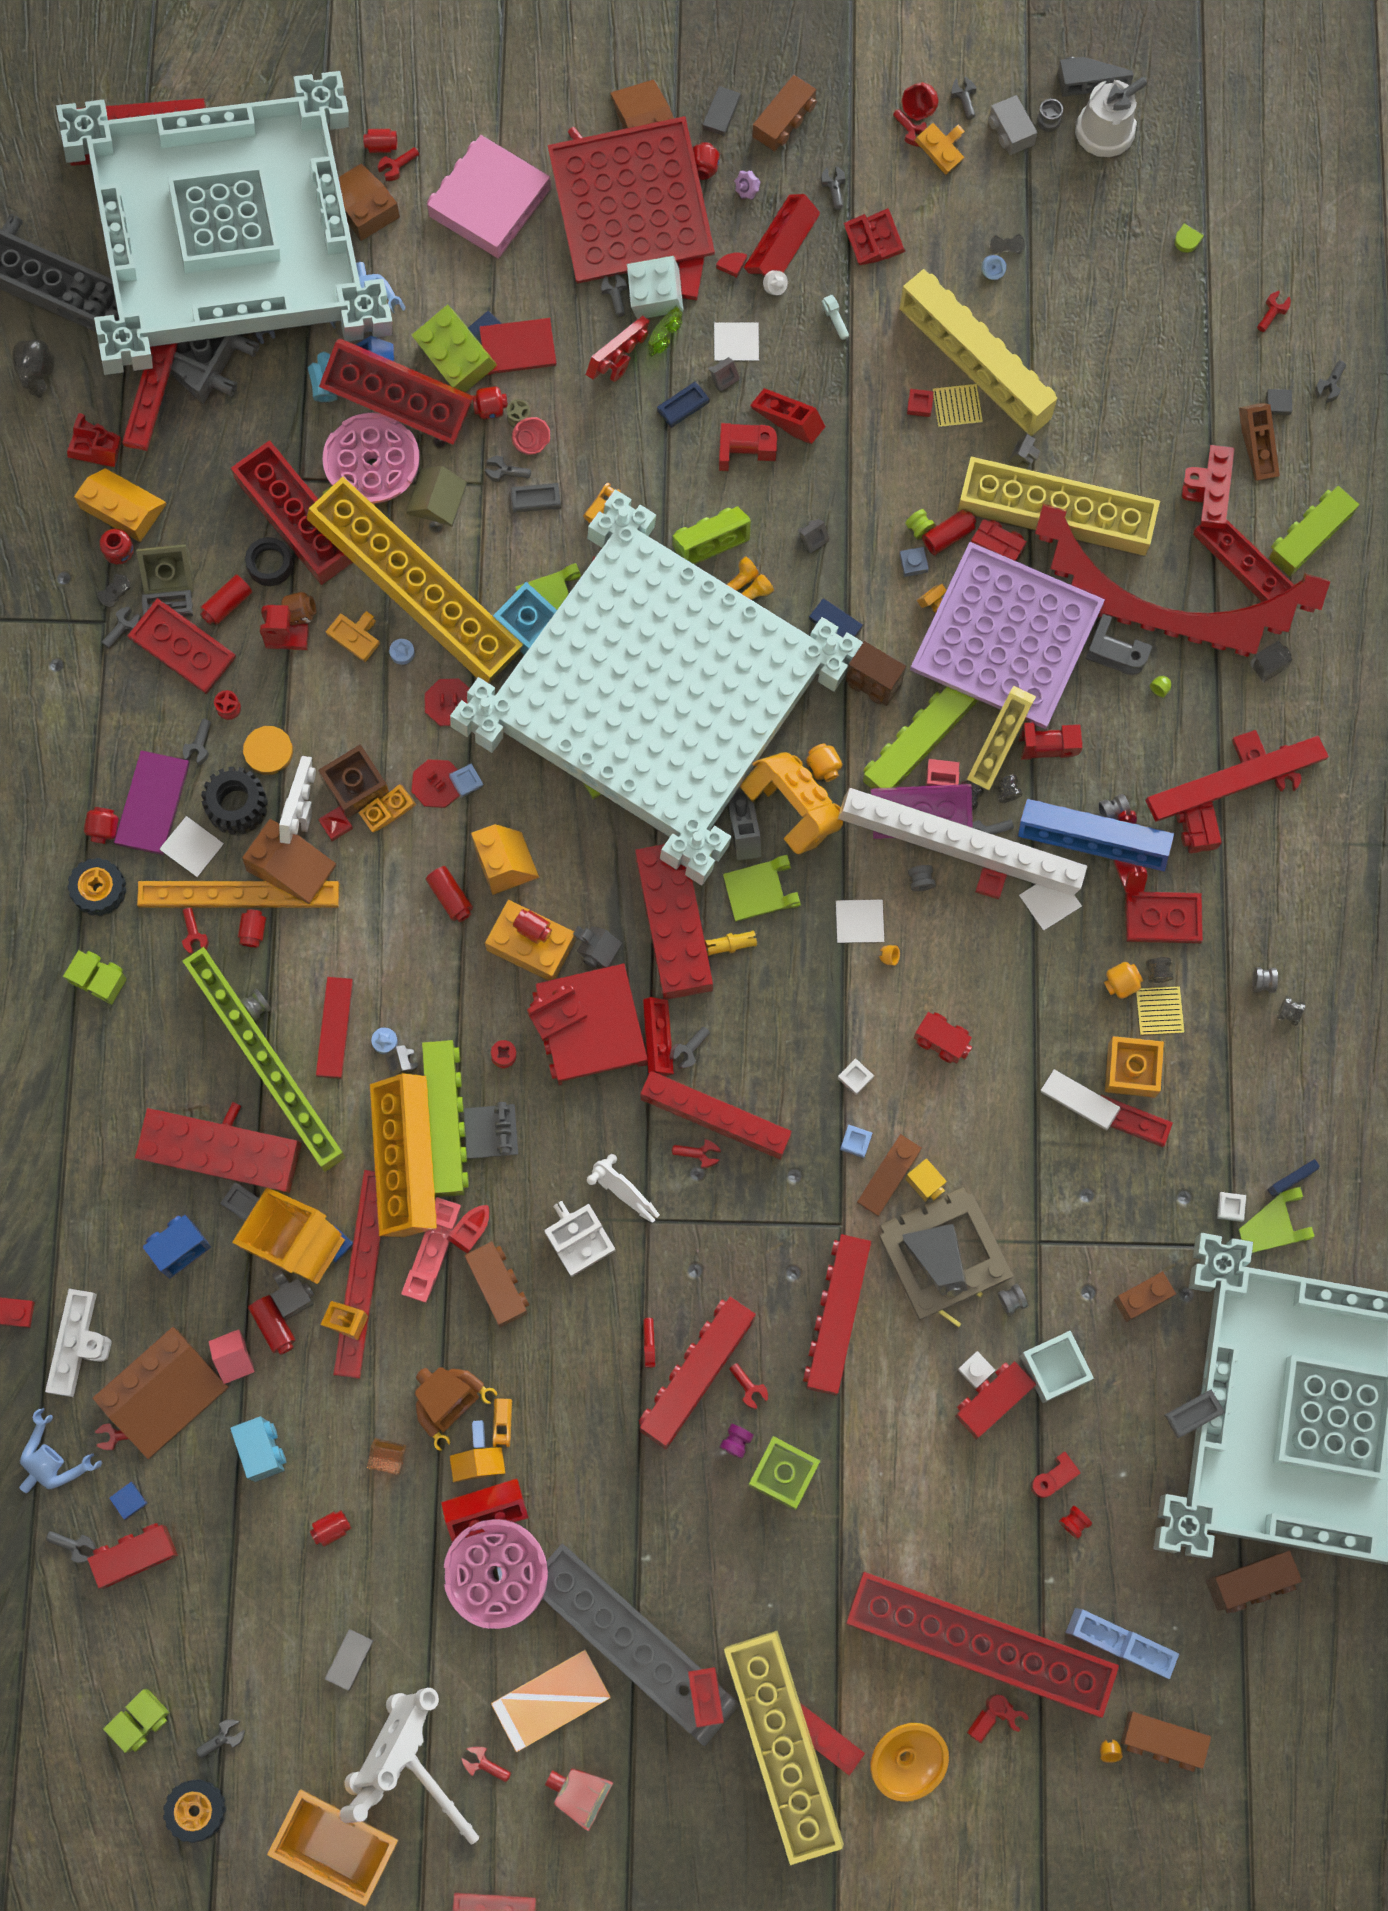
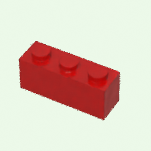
(994, 1399)
(495, 1502)
(132, 1555)

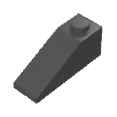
(1083, 74)
(744, 826)

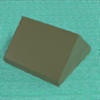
(437, 495)
(166, 569)

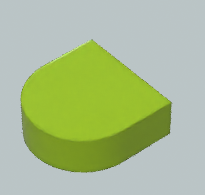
(1187, 239)

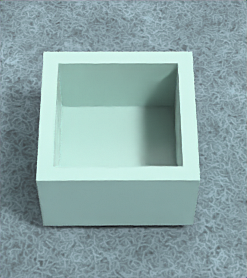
(654, 287)
(1056, 1366)

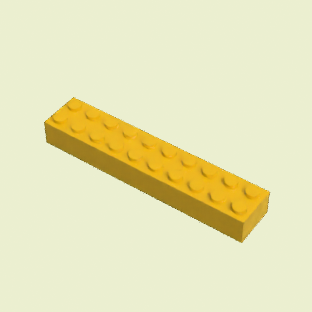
(414, 580)

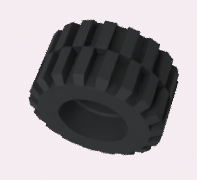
(226, 783)

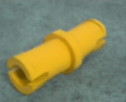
(730, 943)

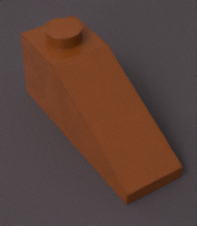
(1260, 440)
(889, 1175)

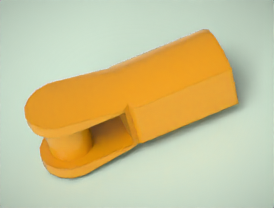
(599, 502)
(502, 1418)

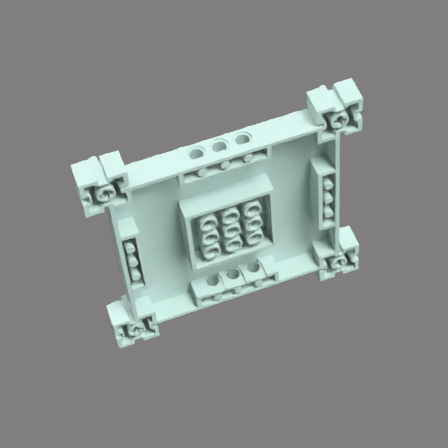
(223, 221)
(656, 685)
(1303, 1415)

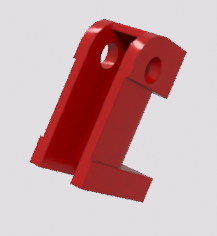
(746, 440)
(278, 632)
(1051, 743)

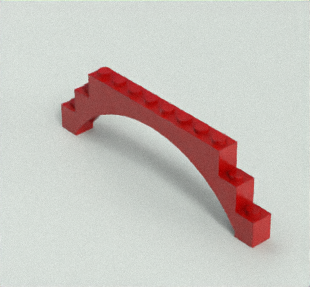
(1232, 629)

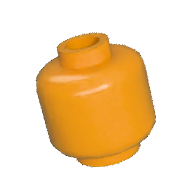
(824, 762)
(1123, 980)

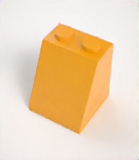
(503, 857)

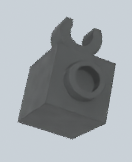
(597, 946)
(292, 1296)

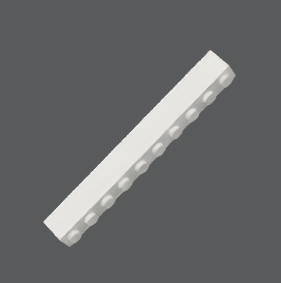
(962, 842)

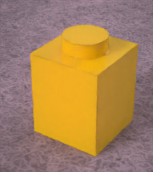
(926, 1181)

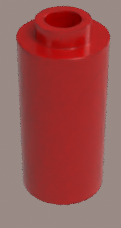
(949, 531)
(225, 600)
(449, 894)
(272, 1325)

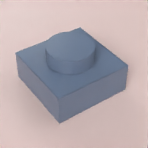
(913, 561)

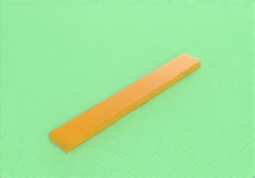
(229, 895)

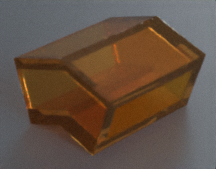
(386, 1456)

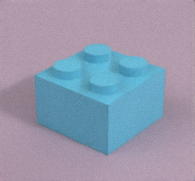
(525, 615)
(258, 1449)

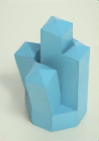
(316, 372)

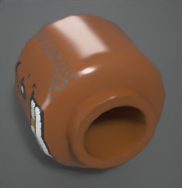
(301, 607)

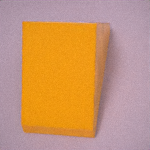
(344, 1319)
(477, 1464)

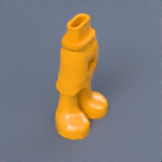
(747, 573)

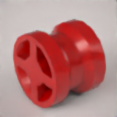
(224, 700)
(506, 1058)
(1075, 1522)

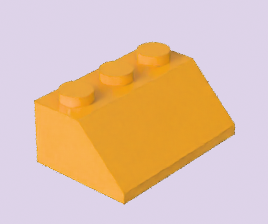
(119, 503)

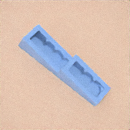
(1122, 1643)

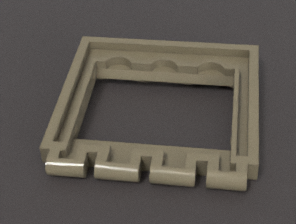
(978, 1278)

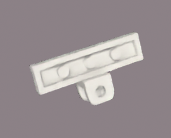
(295, 807)
(75, 1343)

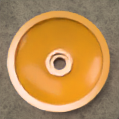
(918, 1770)

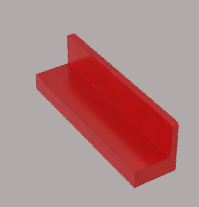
(783, 236)

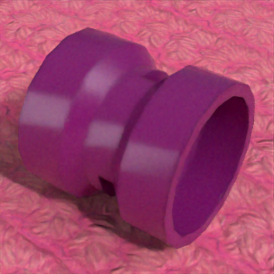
(736, 1441)

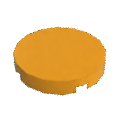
(268, 750)

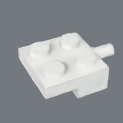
(578, 1238)

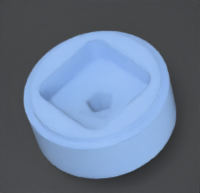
(993, 267)
(402, 651)
(384, 1040)

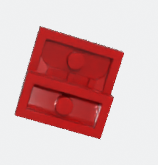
(874, 237)

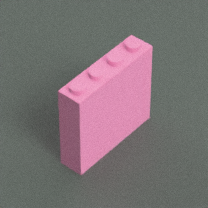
(488, 196)

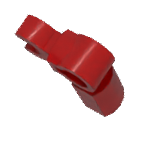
(996, 1707)

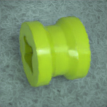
(919, 523)

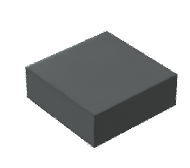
(1280, 401)

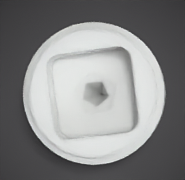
(775, 282)

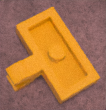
(941, 147)
(354, 636)

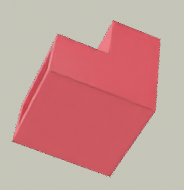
(942, 773)
(231, 1356)

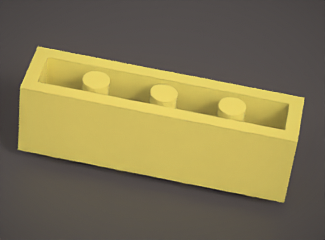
(1001, 737)

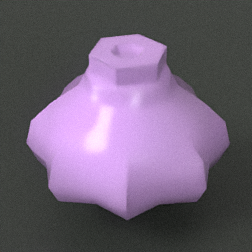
(747, 184)

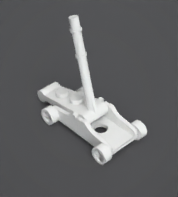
(394, 1751)

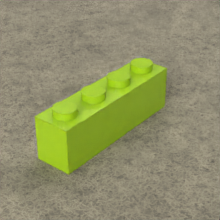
(1313, 530)

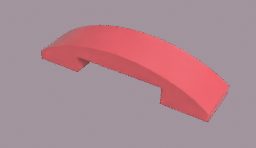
(431, 1252)

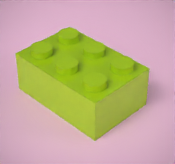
(454, 349)

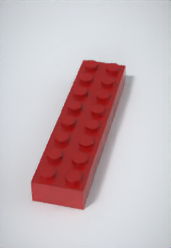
(1244, 560)

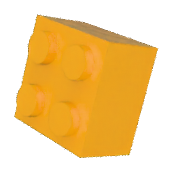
(1134, 1067)

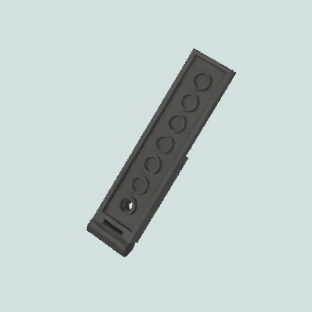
(627, 1639)

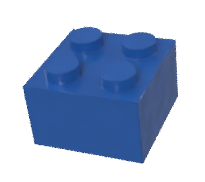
(176, 1246)

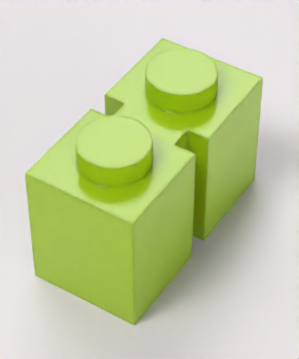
(93, 976)
(127, 1731)

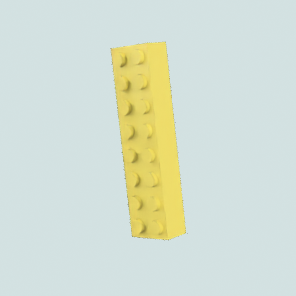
(978, 352)
(1092, 512)
(784, 1748)

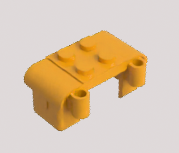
(806, 796)

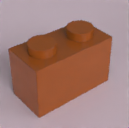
(1144, 1296)

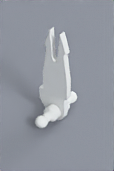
(621, 1187)

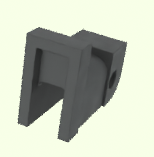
(1116, 653)

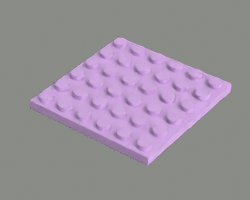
(1007, 630)

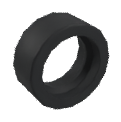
(265, 544)

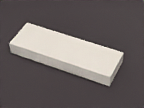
(1080, 1099)

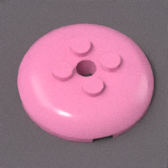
(368, 438)
(471, 1579)

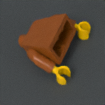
(445, 1398)

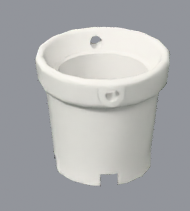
(1101, 128)

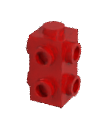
(943, 1038)

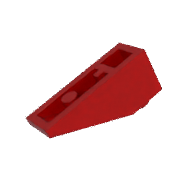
(790, 415)

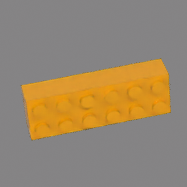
(403, 1155)

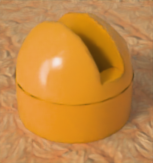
(890, 954)
(1110, 1751)

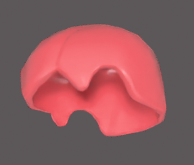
(530, 435)

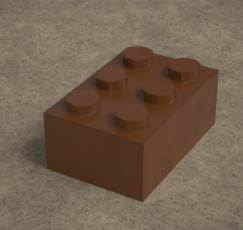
(1254, 1582)

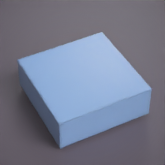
(466, 780)
(856, 1141)
(478, 1434)

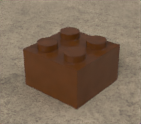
(875, 674)
(353, 781)

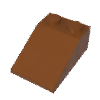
(641, 105)
(366, 202)
(290, 867)

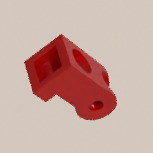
(1047, 1484)

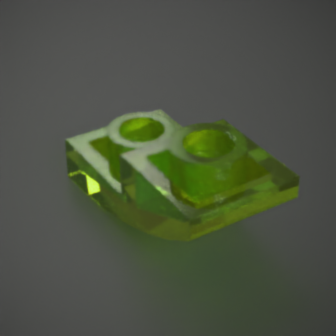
(660, 337)

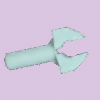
(831, 309)

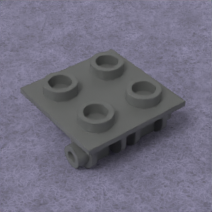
(491, 1131)

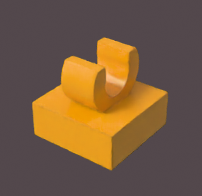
(932, 597)

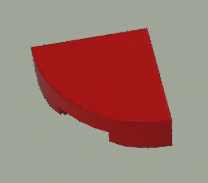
(732, 263)

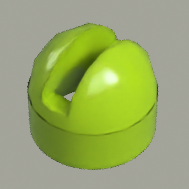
(1161, 686)

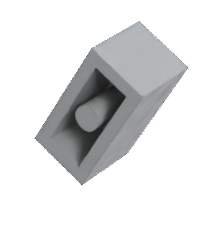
(1012, 125)

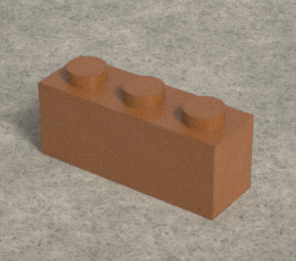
(784, 113)
(497, 1284)
(1165, 1741)

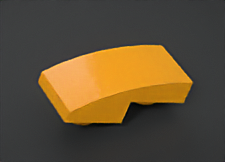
(387, 809)

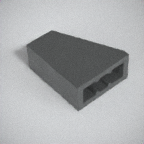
(939, 1257)

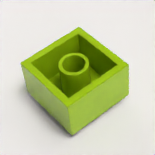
(784, 1473)

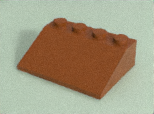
(160, 1392)

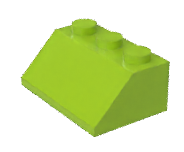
(712, 535)

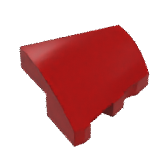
(93, 443)

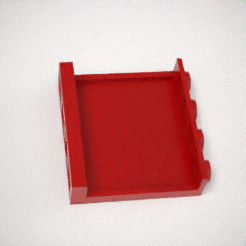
(608, 1035)

